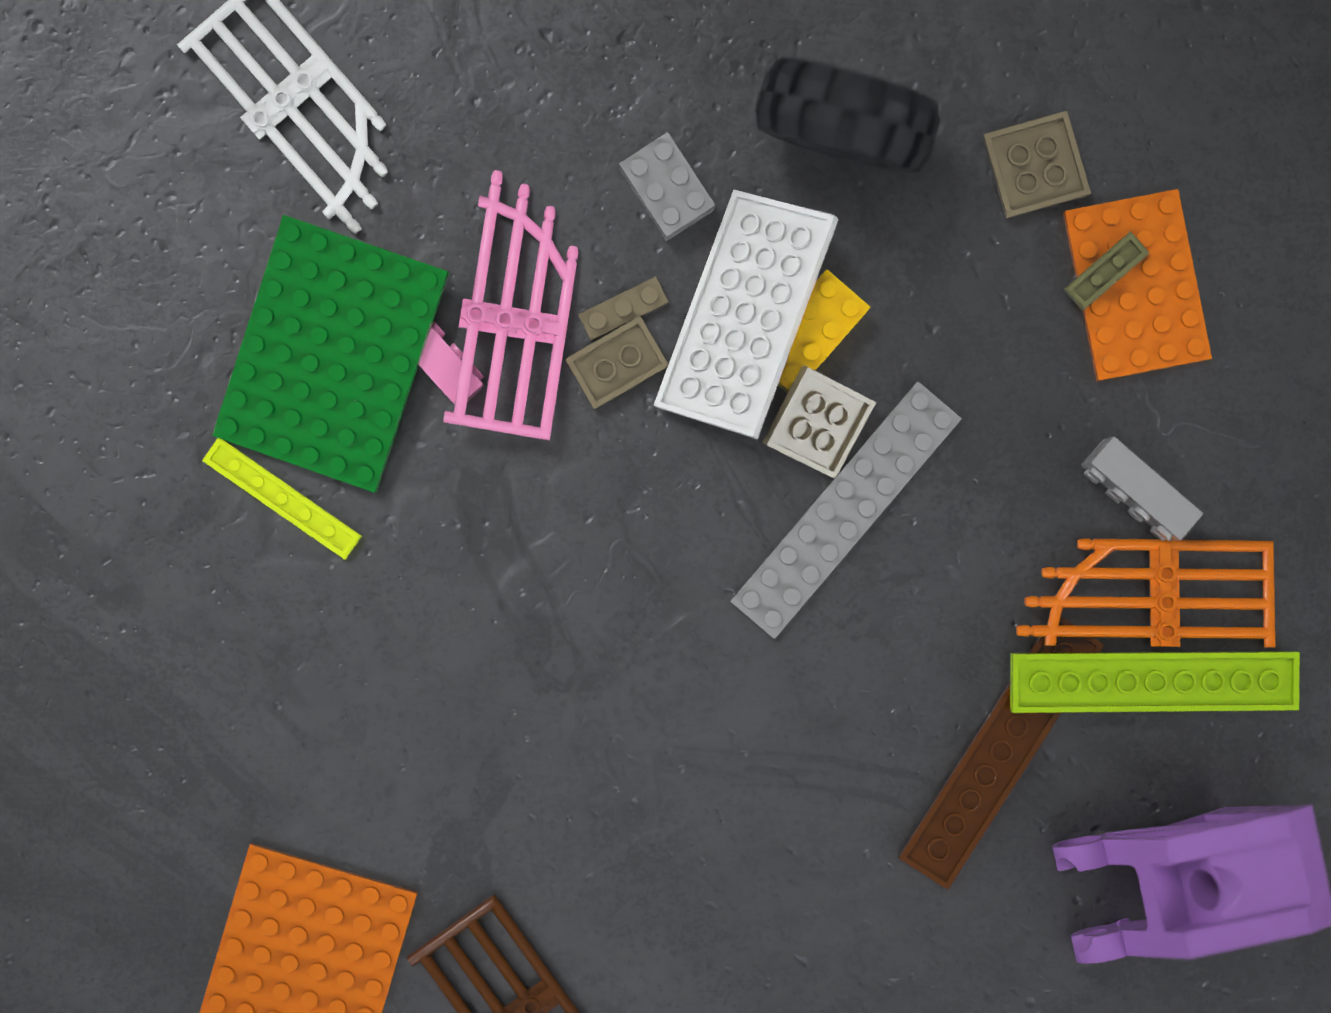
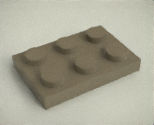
(617, 362)

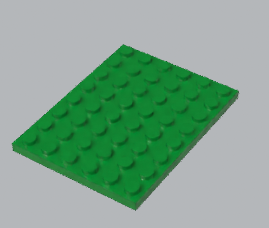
(330, 353)

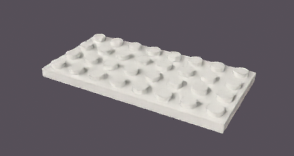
(746, 313)

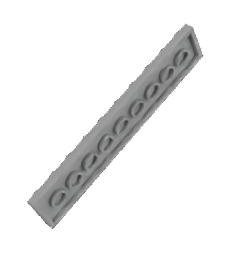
(845, 510)

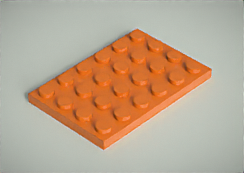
(1155, 309)

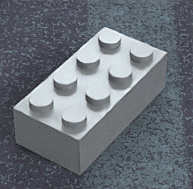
(1141, 490)

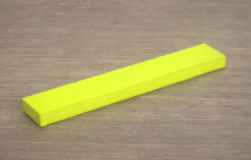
(282, 498)

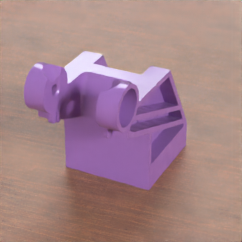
(1209, 883)

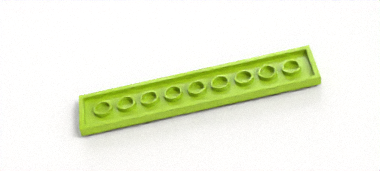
(1154, 681)

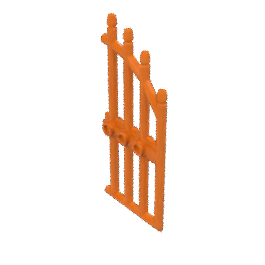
(1164, 592)

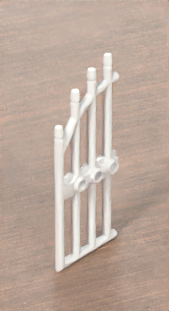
(288, 95)

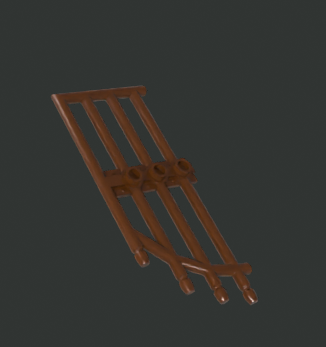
(537, 999)

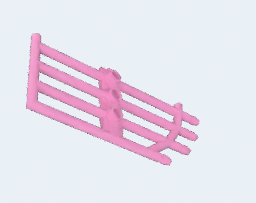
(512, 321)

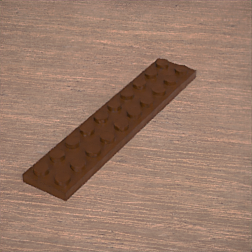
(983, 779)

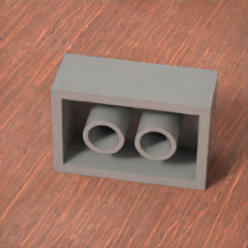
(667, 186)

